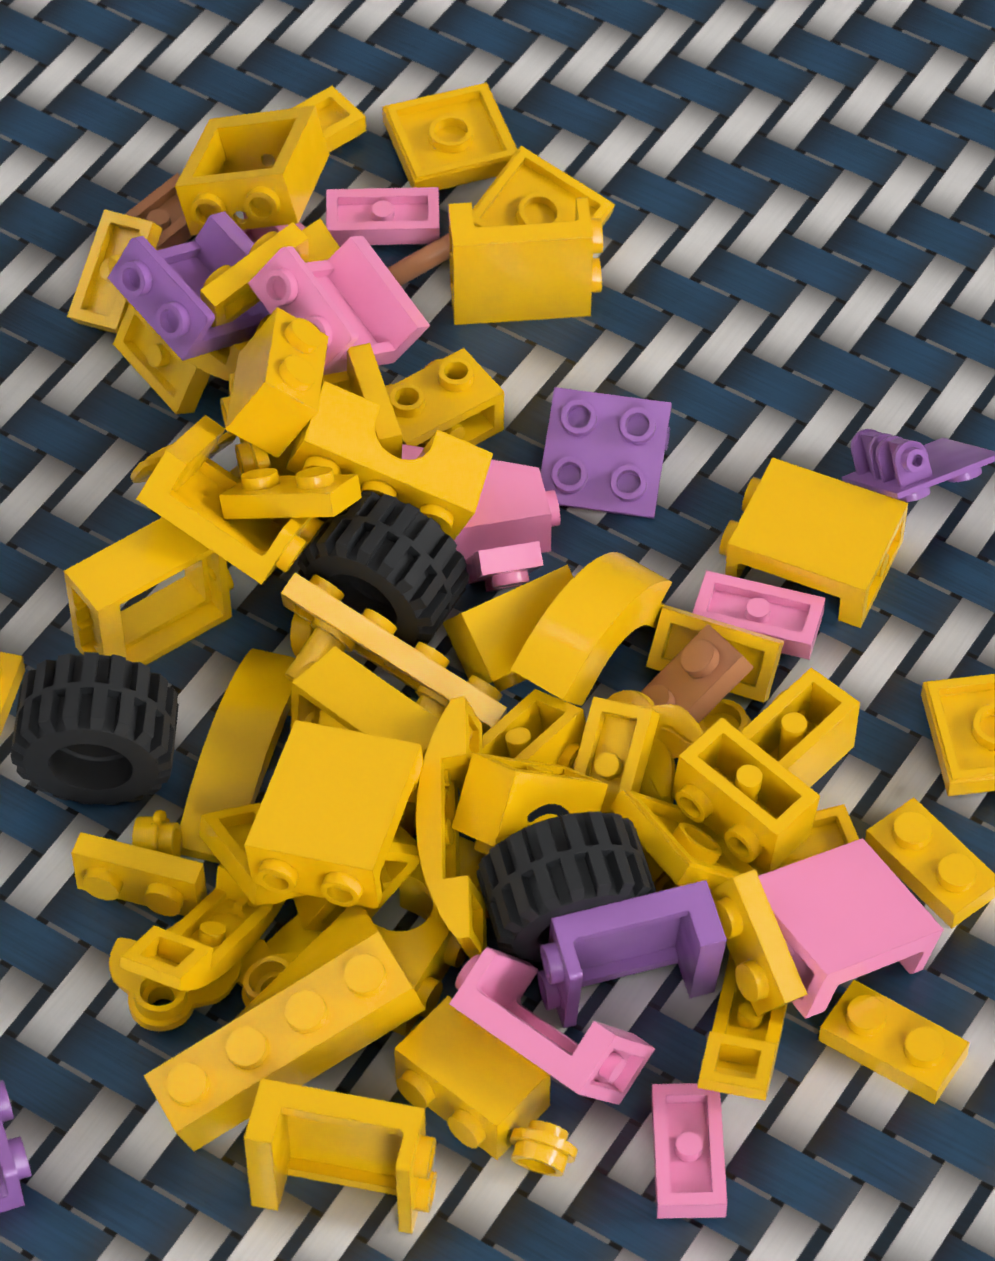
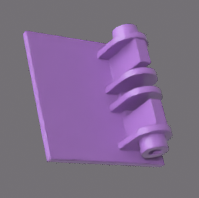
(605, 451)
(908, 468)

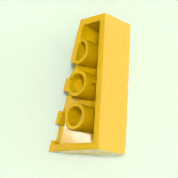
(303, 1023)

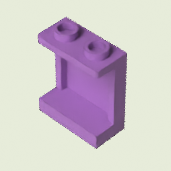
(168, 283)
(632, 939)

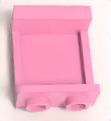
(346, 298)
(845, 919)
(597, 1067)

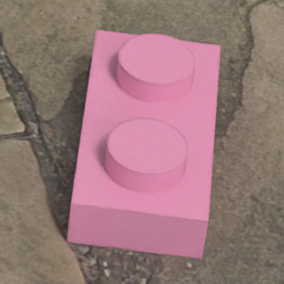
(384, 215)
(504, 566)
(763, 609)
(688, 1152)

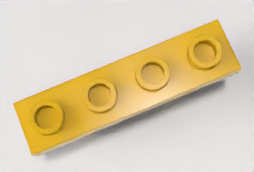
(373, 638)

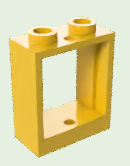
(254, 166)
(160, 620)
(353, 698)

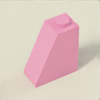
(509, 510)

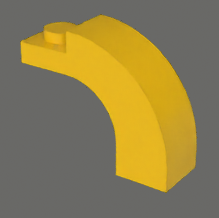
(589, 624)

